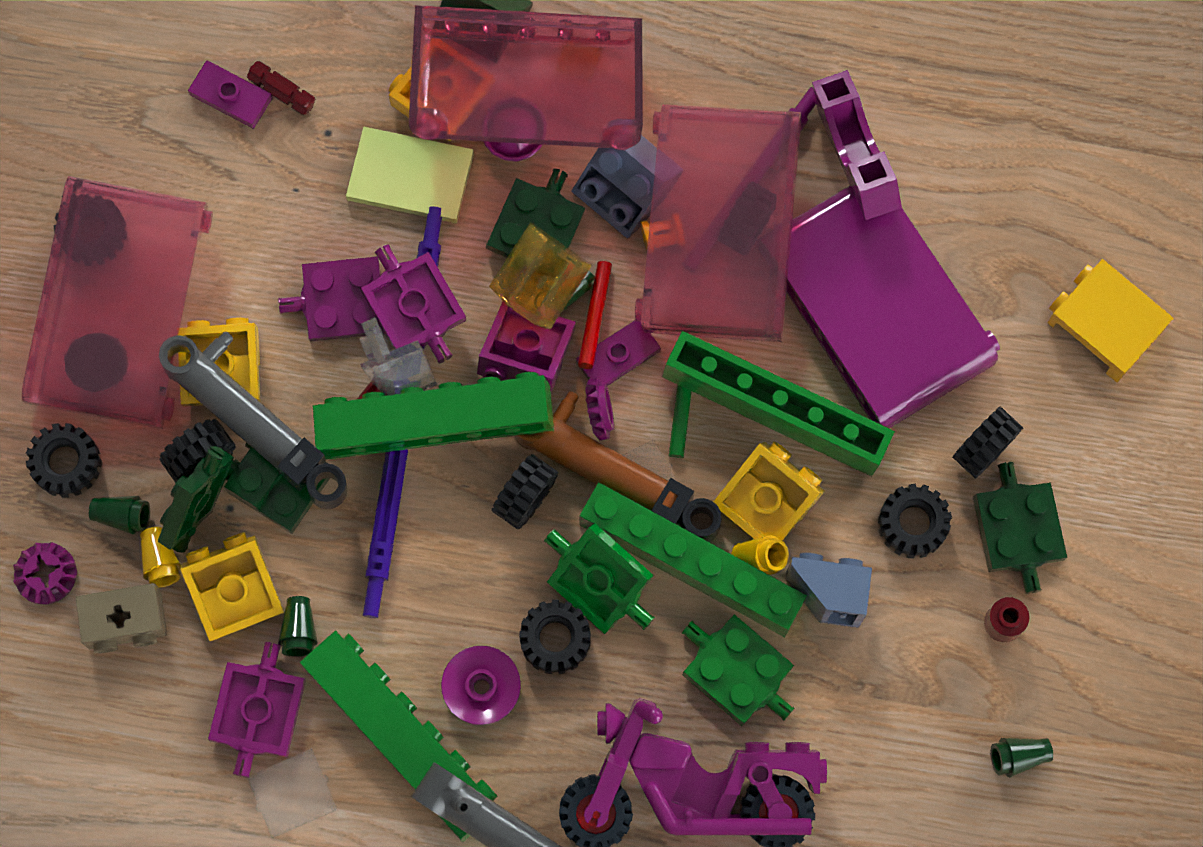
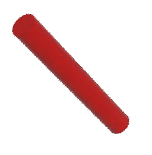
(595, 315)

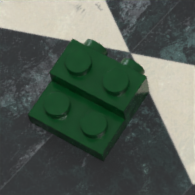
(267, 492)

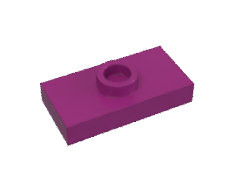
(230, 94)
(622, 353)

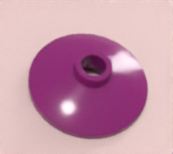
(475, 665)

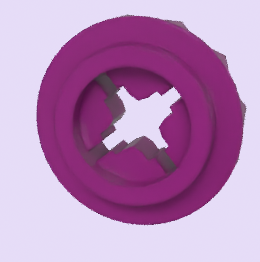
(599, 408)
(60, 581)

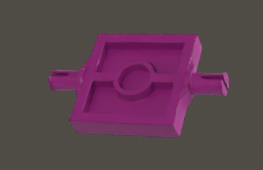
(334, 297)
(413, 303)
(257, 709)

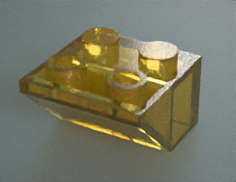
(539, 277)

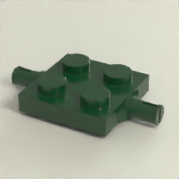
(539, 206)
(194, 499)
(1019, 527)

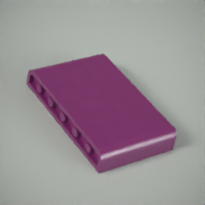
(883, 308)

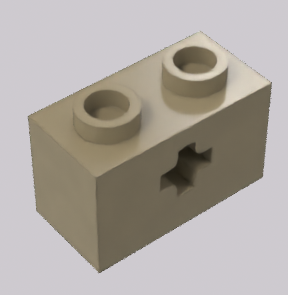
(100, 609)

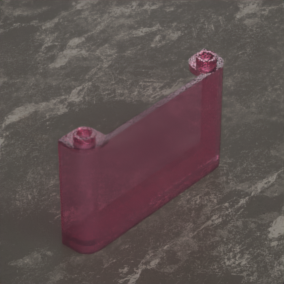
(526, 77)
(720, 222)
(112, 301)

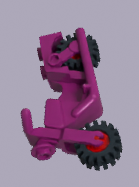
(685, 795)

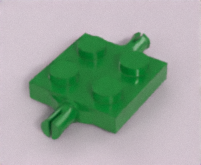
(599, 578)
(738, 670)

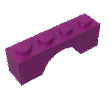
(853, 142)

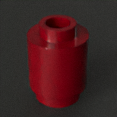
(1000, 629)

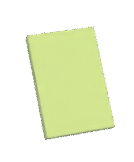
(409, 174)

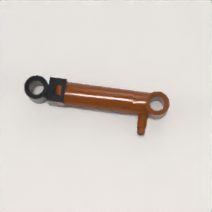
(619, 473)

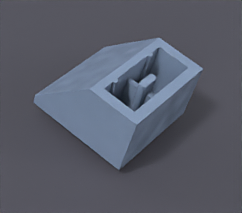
(620, 185)
(833, 590)

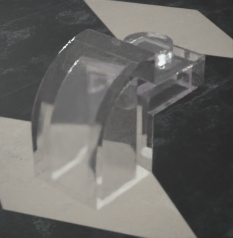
(397, 368)

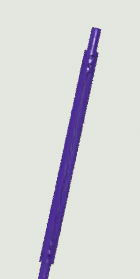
(393, 472)

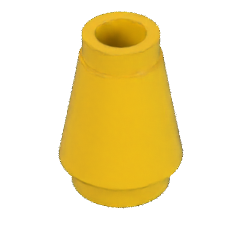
(763, 553)
(158, 561)

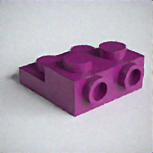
(521, 347)

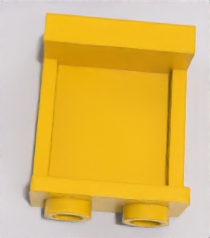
(1110, 317)

